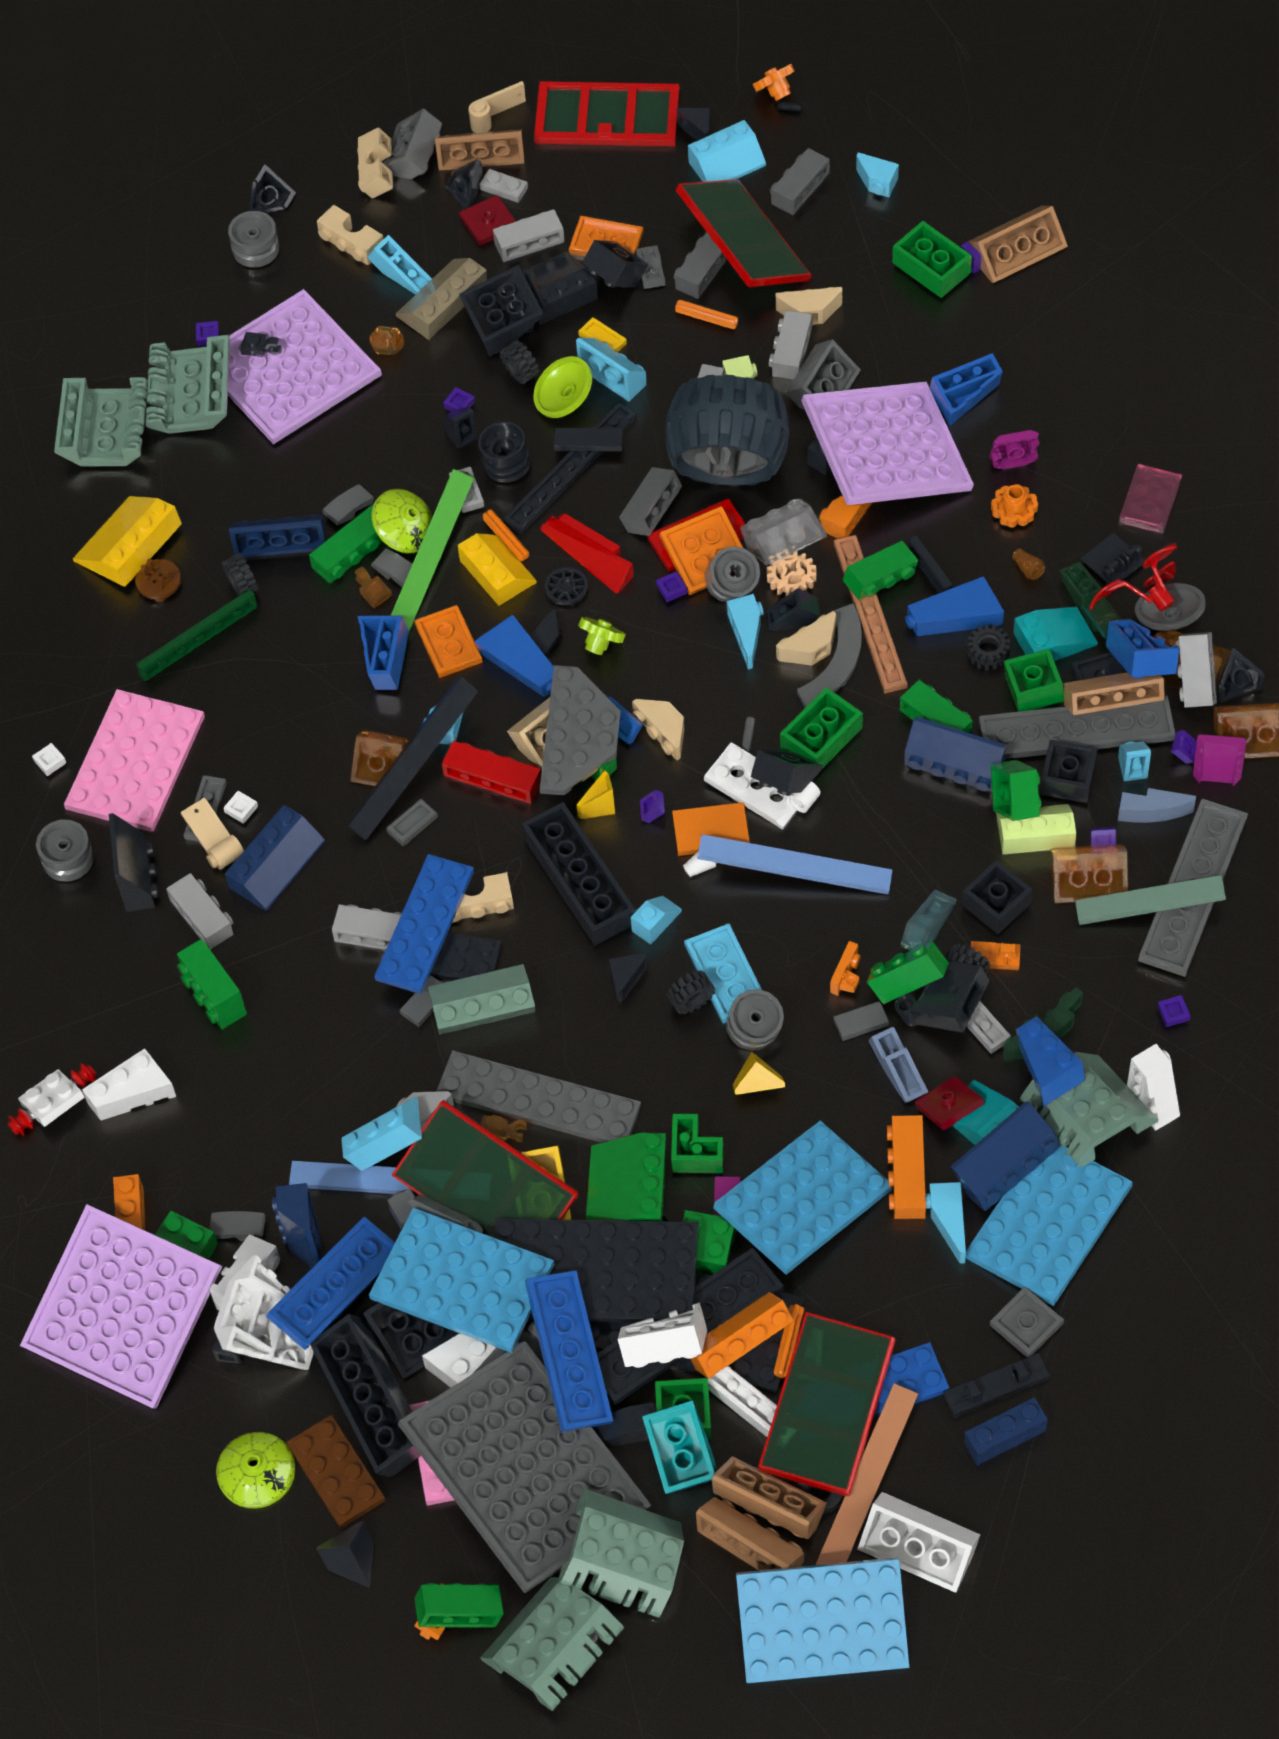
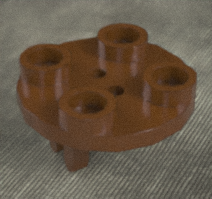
(163, 573)

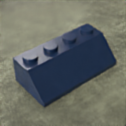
(278, 535)
(952, 753)
(274, 858)
(1005, 1156)
(298, 1222)

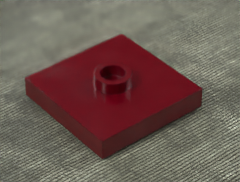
(485, 217)
(949, 1103)

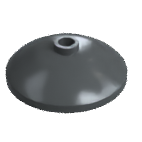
(1185, 610)

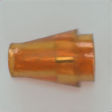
(1029, 564)

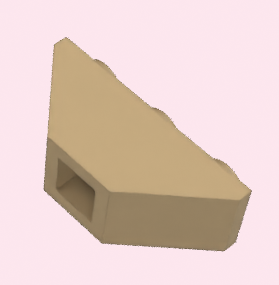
(818, 302)
(809, 643)
(662, 723)

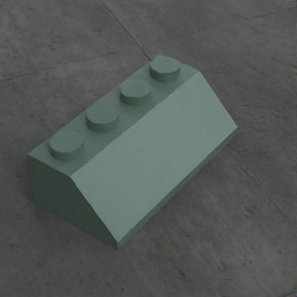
(481, 999)

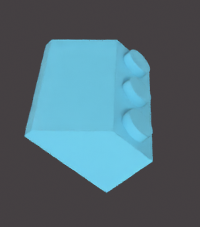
(726, 154)
(611, 367)
(383, 1135)

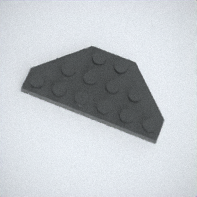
(579, 731)

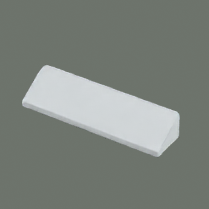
(743, 1399)

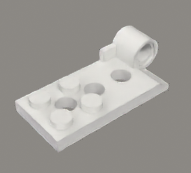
(756, 800)

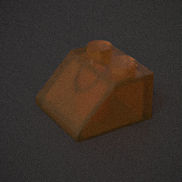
(374, 756)

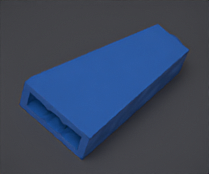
(956, 610)
(518, 655)

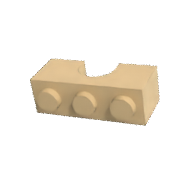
(373, 174)
(336, 228)
(493, 899)

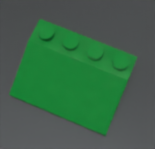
(628, 1178)

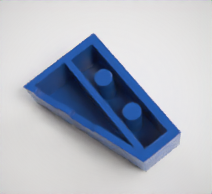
(965, 386)
(384, 649)
(1139, 651)
(1048, 1060)

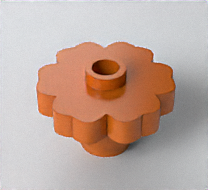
(776, 82)
(1014, 505)

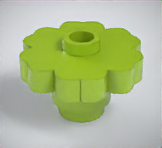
(600, 634)

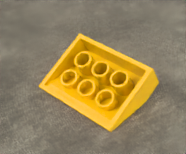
(129, 538)

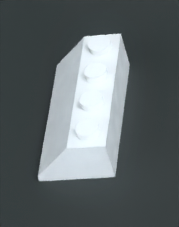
(920, 1540)

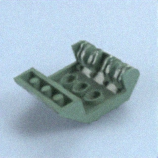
(189, 386)
(101, 424)
(1091, 1110)
(624, 1552)
(551, 1637)

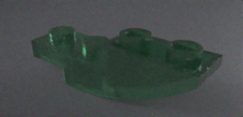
(1082, 590)
(1057, 1020)

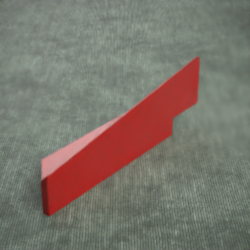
(590, 550)

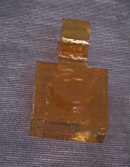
(372, 589)
(501, 1128)

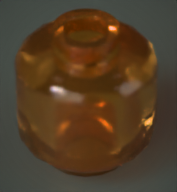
(386, 340)

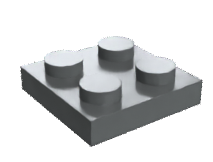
(1026, 1322)

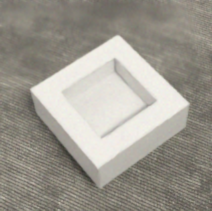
(49, 759)
(240, 807)

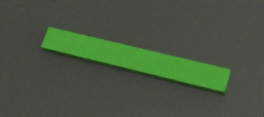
(432, 547)

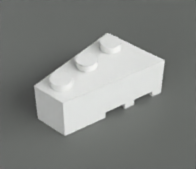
(1154, 1084)
(128, 1086)
(252, 1245)
(665, 1339)
(459, 1358)

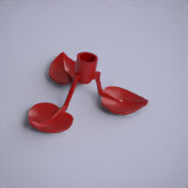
(1158, 594)

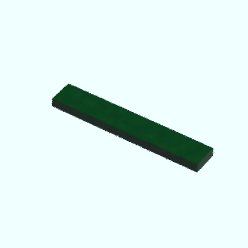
(197, 635)

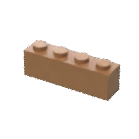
(1111, 692)

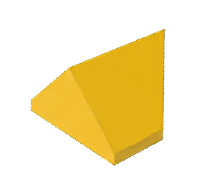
(598, 799)
(756, 1076)

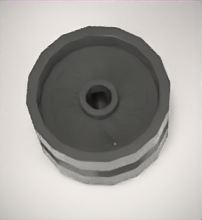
(253, 239)
(741, 564)
(65, 850)
(768, 1017)

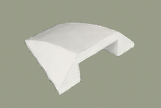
(243, 1319)

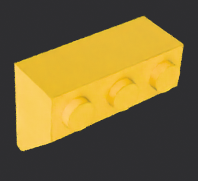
(494, 567)

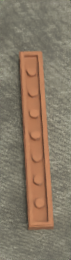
(873, 623)
(869, 1476)

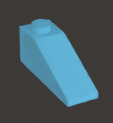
(398, 265)
(746, 622)
(947, 1214)

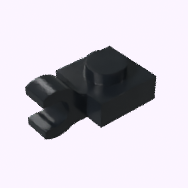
(256, 344)

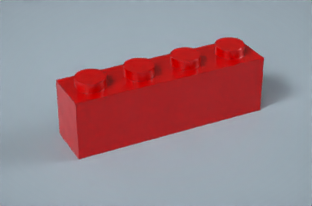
(492, 772)

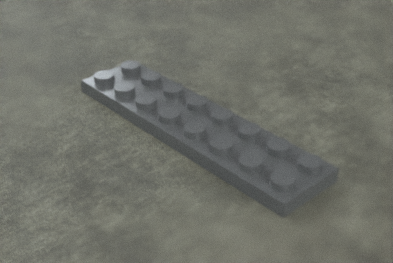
(1030, 731)
(1203, 855)
(538, 1098)

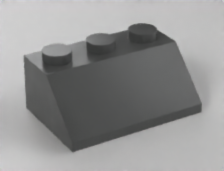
(413, 145)
(823, 371)

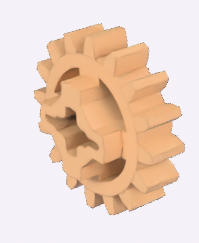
(791, 574)

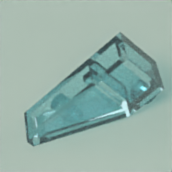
(927, 920)

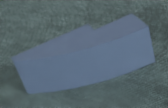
(1155, 807)
(898, 1064)

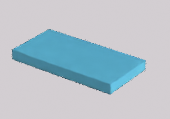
(724, 964)

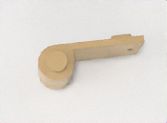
(482, 109)
(212, 834)

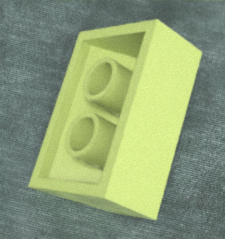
(1050, 830)

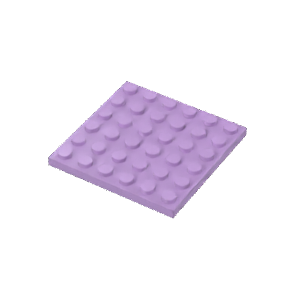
(307, 377)
(887, 443)
(121, 1306)

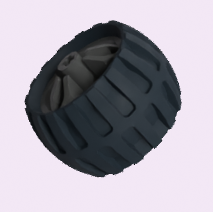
(727, 430)

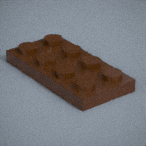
(336, 1471)

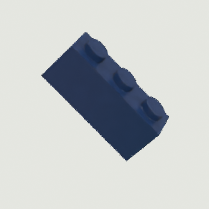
(1005, 1431)

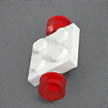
(51, 1098)

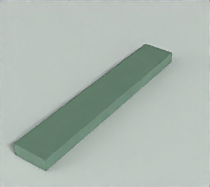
(1150, 900)

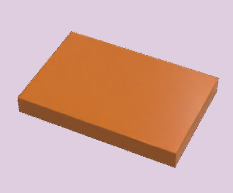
(593, 229)
(448, 641)
(718, 821)

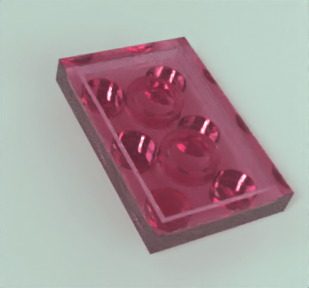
(1150, 498)

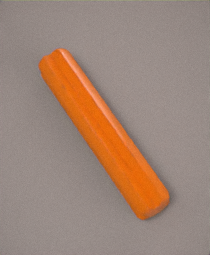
(706, 314)
(505, 535)
(788, 1341)

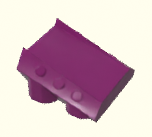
(1015, 449)
(1219, 759)

